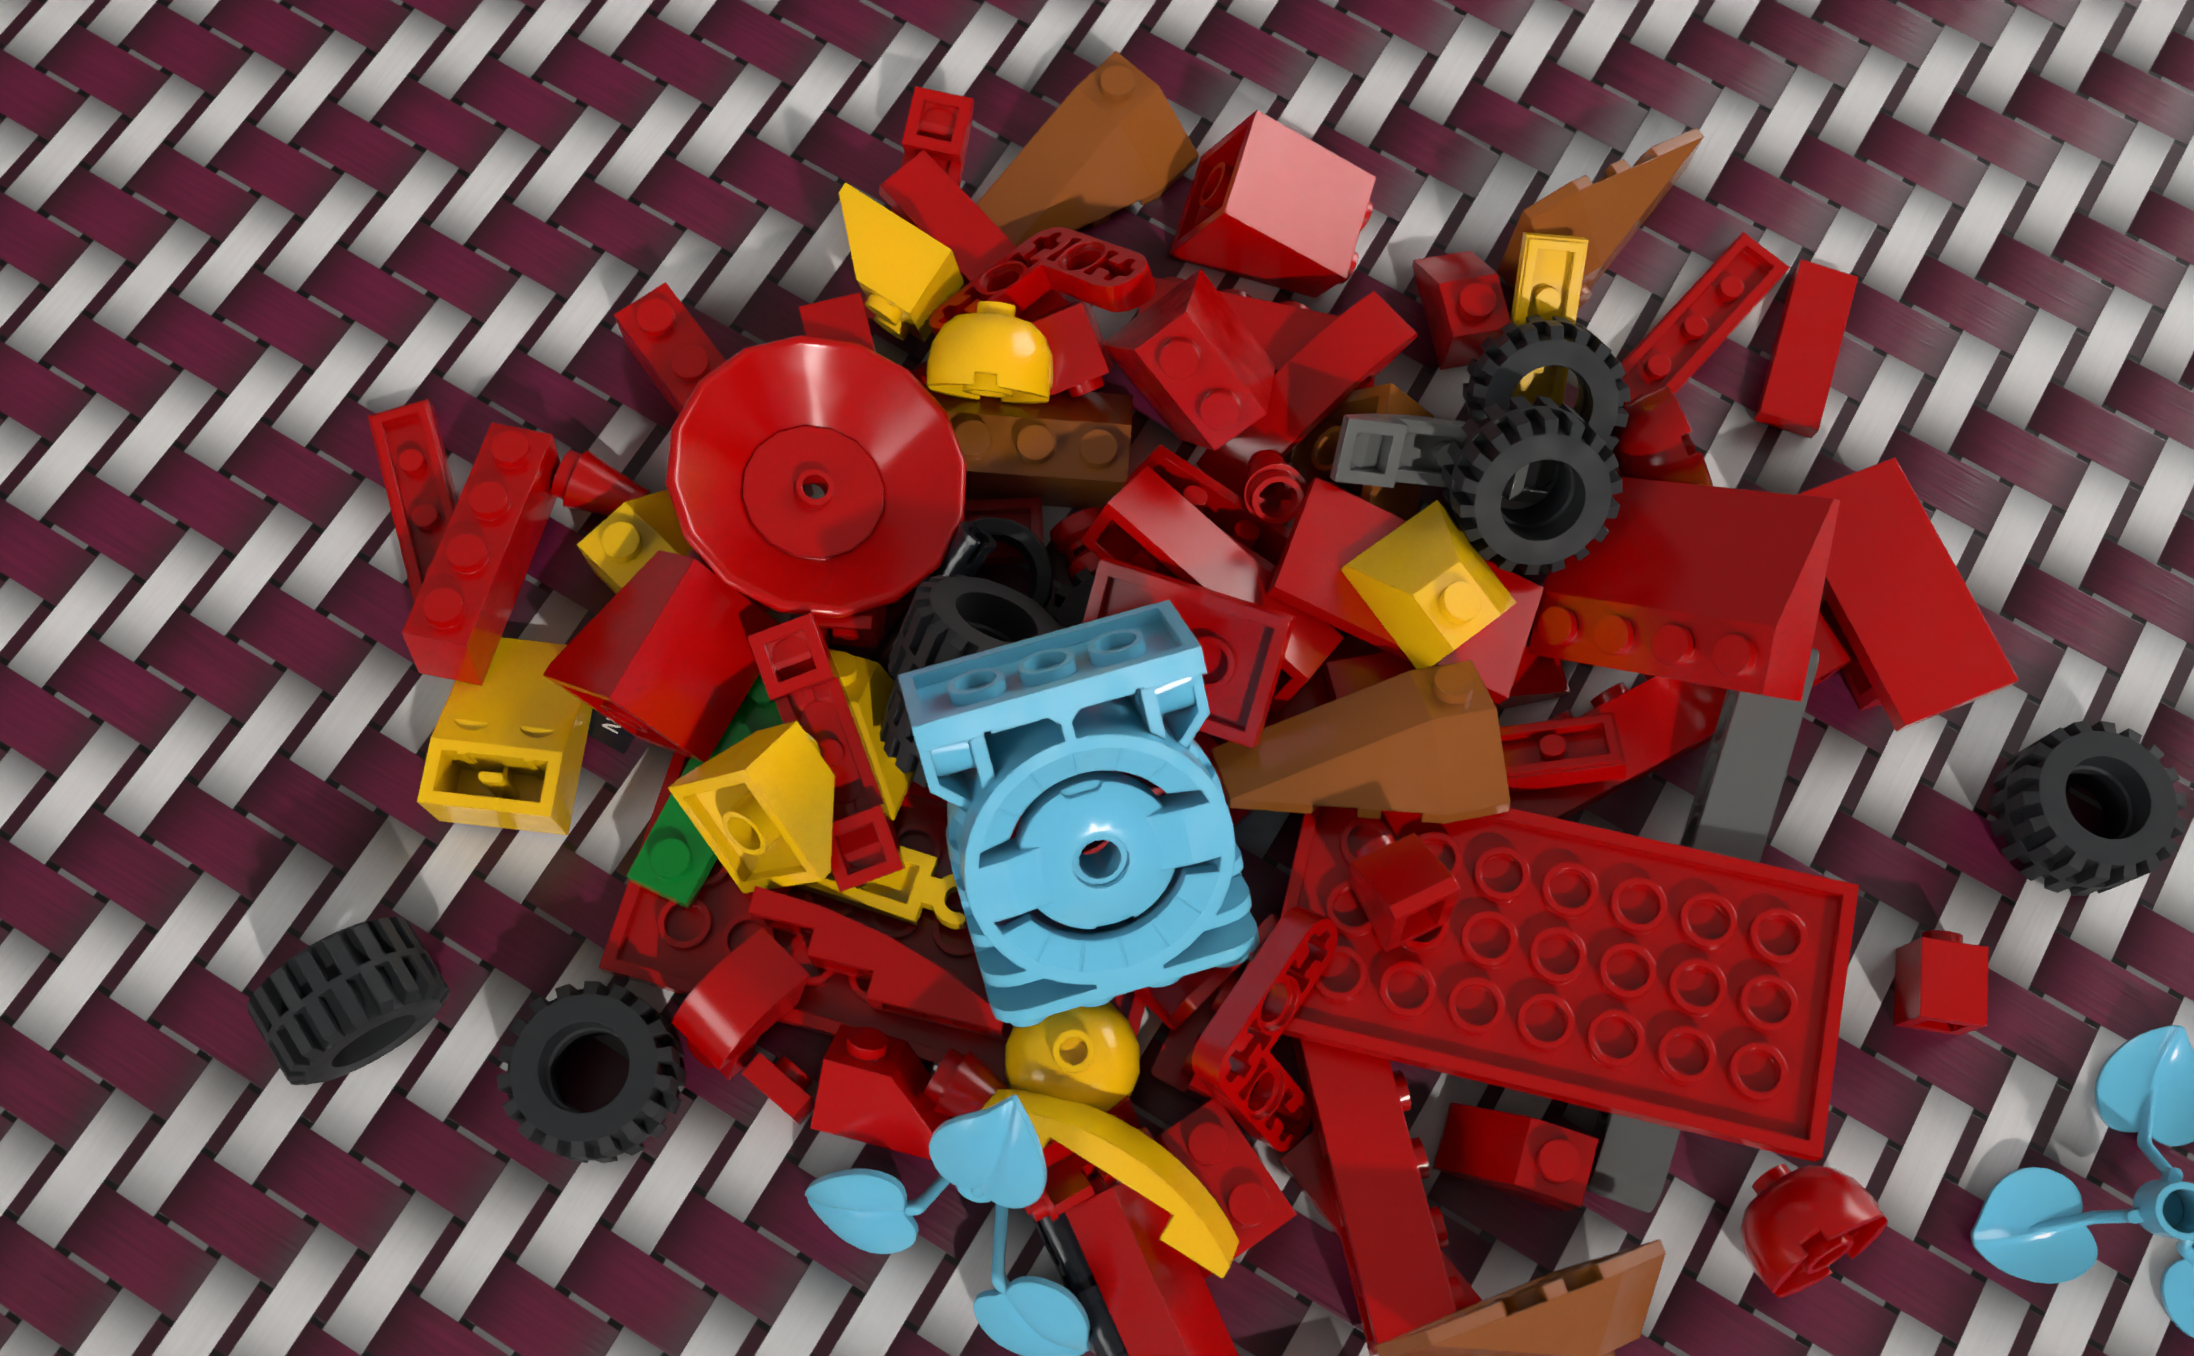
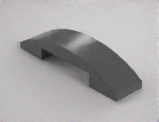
(1413, 451)

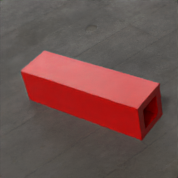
(1146, 1284)

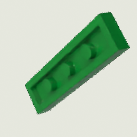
(675, 854)

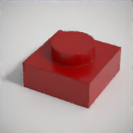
(782, 1084)

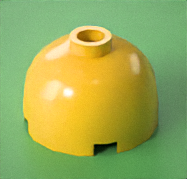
(991, 357)
(1076, 1056)

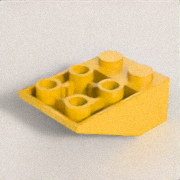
(508, 747)

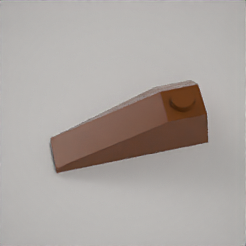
(1563, 1313)

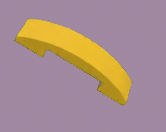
(1196, 1220)

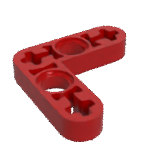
(1062, 262)
(1236, 1045)

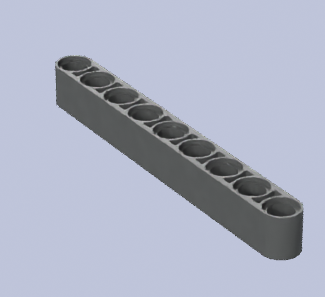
(1727, 818)

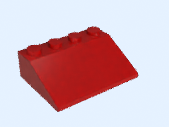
(1696, 588)

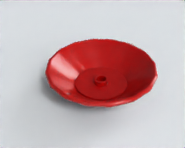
(827, 419)

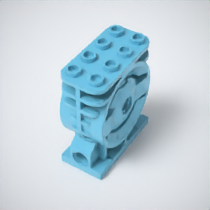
(1040, 733)

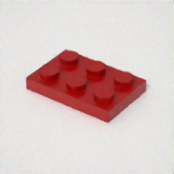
(1238, 641)

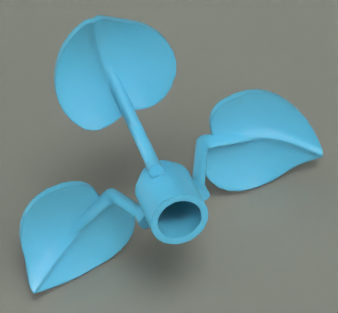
(989, 1159)
(2035, 1215)

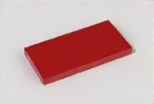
(1338, 527)
(1906, 601)

